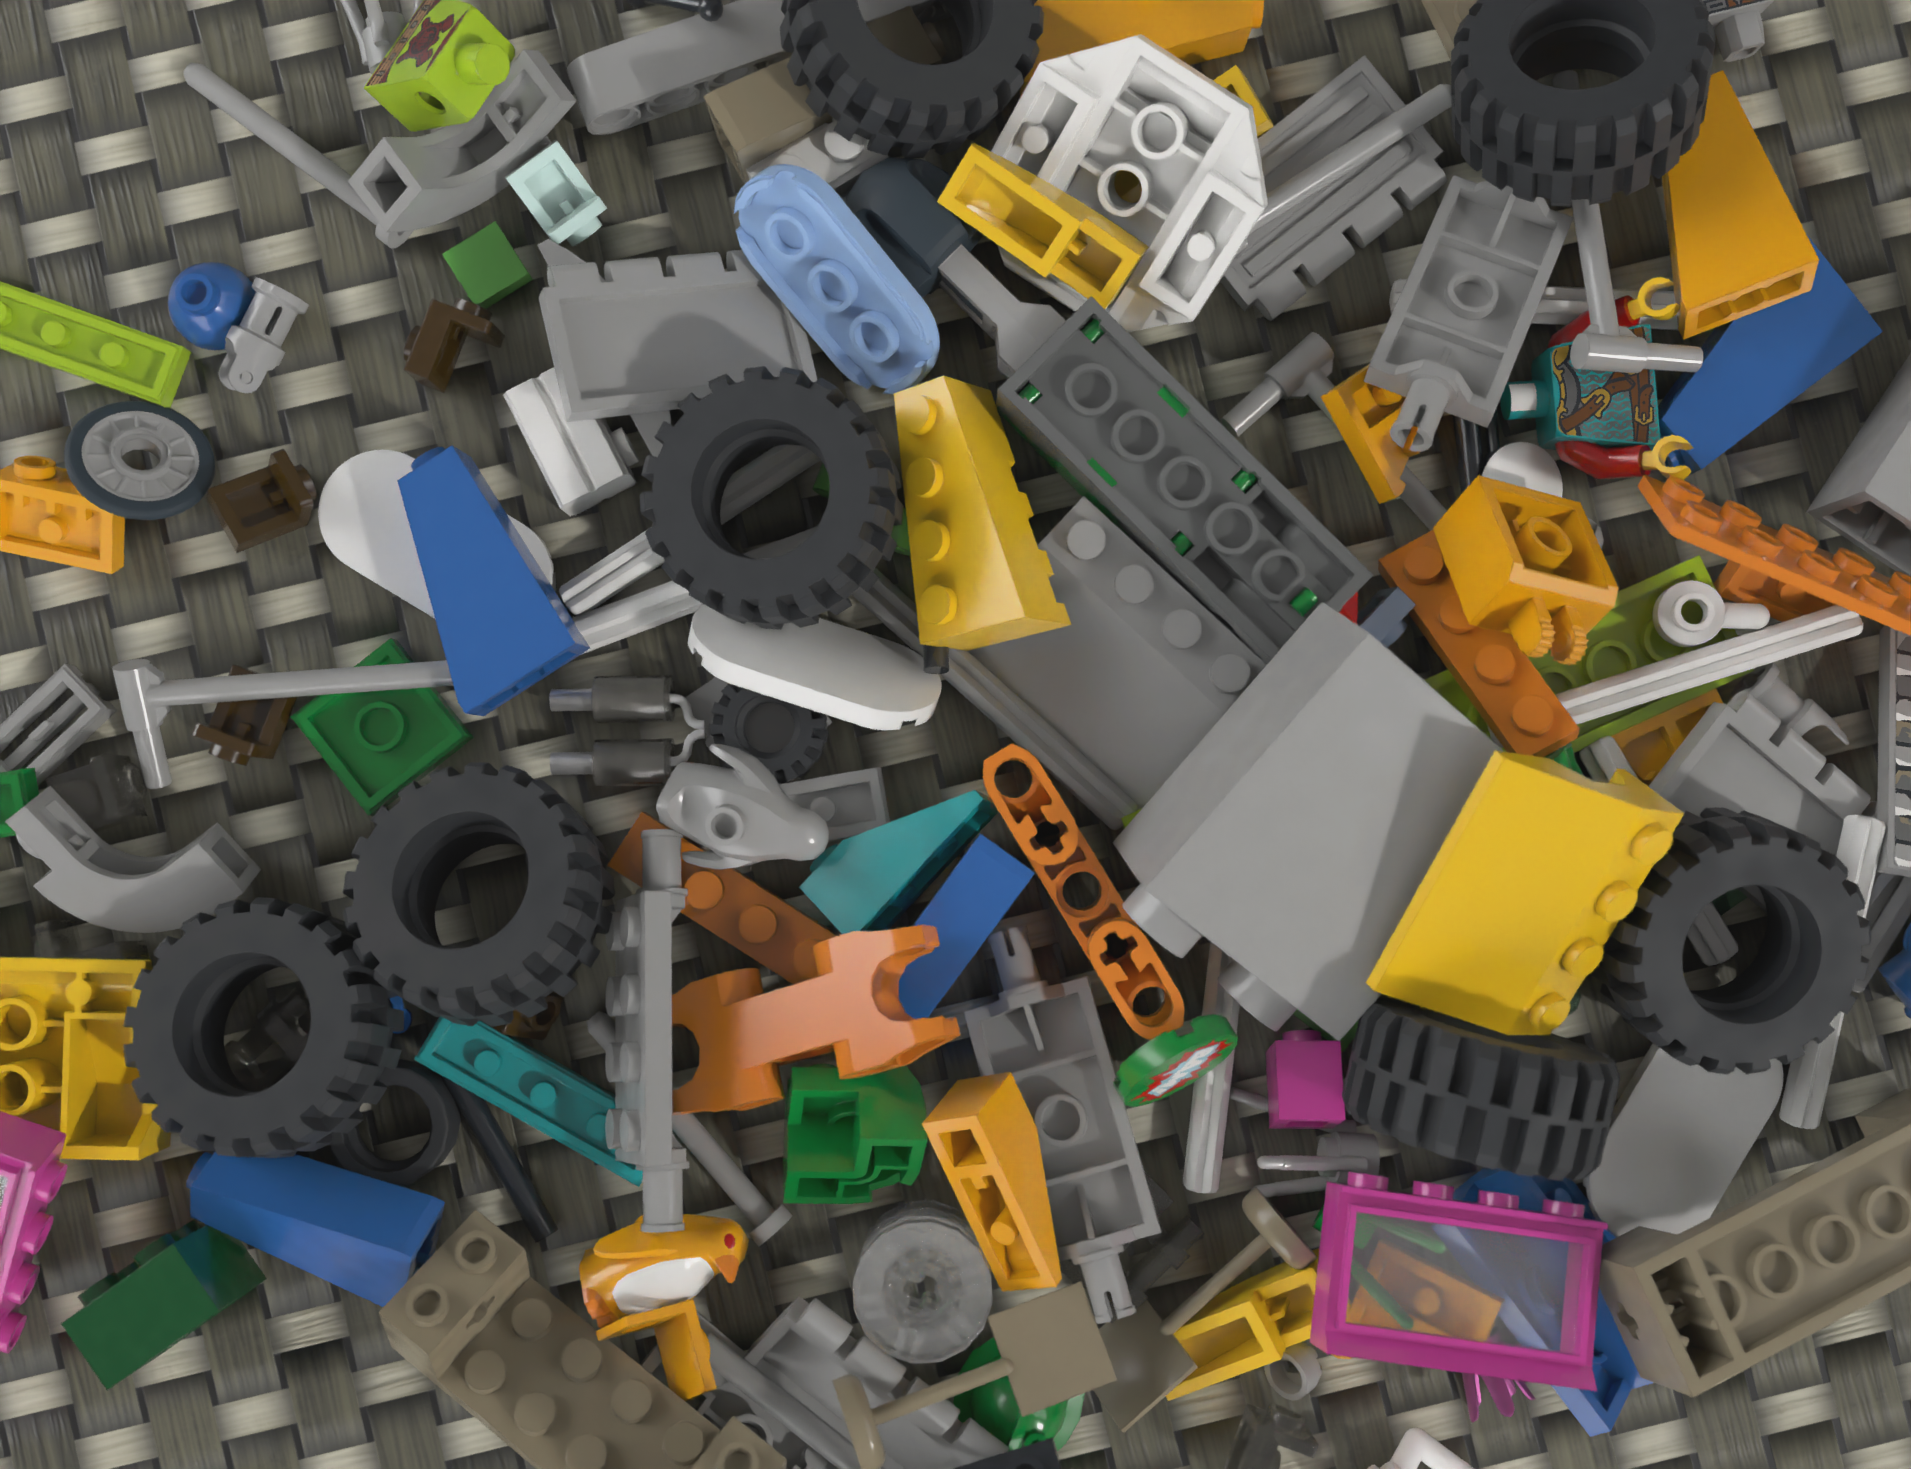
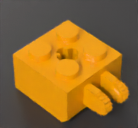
(1527, 567)

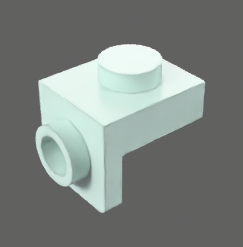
(557, 195)

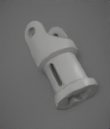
(257, 341)
(1784, 702)

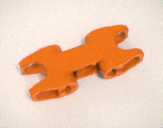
(1090, 925)
(844, 1010)

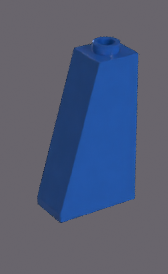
(1762, 366)
(485, 588)
(965, 914)
(320, 1219)

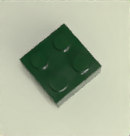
(160, 1299)

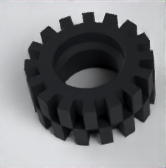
(785, 764)

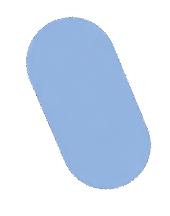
(836, 279)

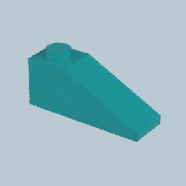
(884, 870)

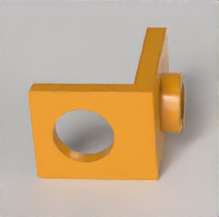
(680, 1343)

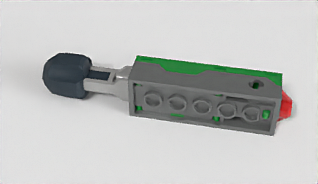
(1123, 429)

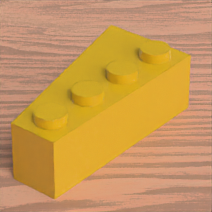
(968, 523)

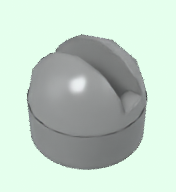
(1298, 1380)

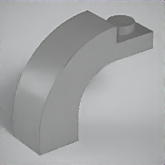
(456, 168)
(123, 888)

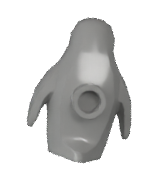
(738, 813)

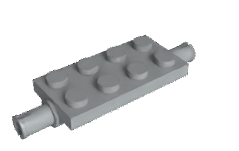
(1466, 307)
(643, 1032)
(1086, 1141)

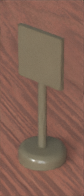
(1144, 1346)
(1045, 1349)

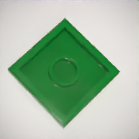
(382, 737)

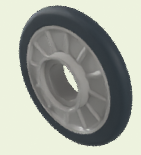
(100, 474)

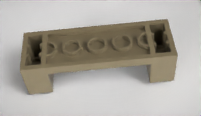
(1769, 1266)
(541, 1373)

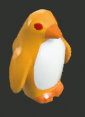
(653, 1270)

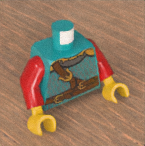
(1599, 418)

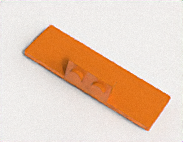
(1775, 566)

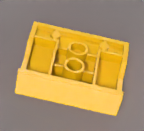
(1525, 894)
(67, 1054)

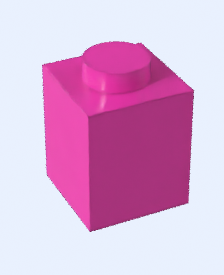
(1304, 1082)

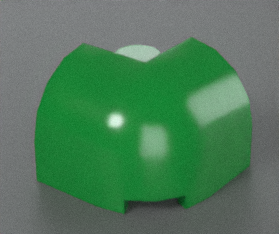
(850, 1134)

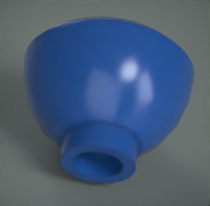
(208, 302)

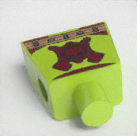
(447, 56)

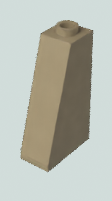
(770, 112)

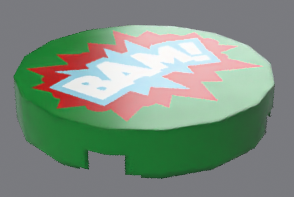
(1174, 1061)

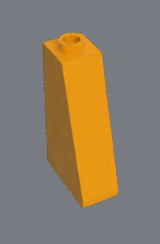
(1185, 28)
(1731, 223)

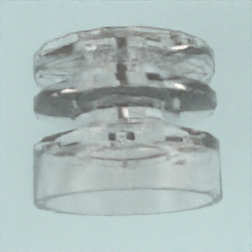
(904, 1248)

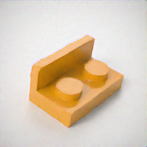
(53, 521)

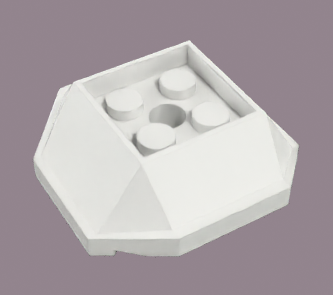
(1184, 141)

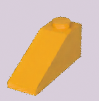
(998, 1177)

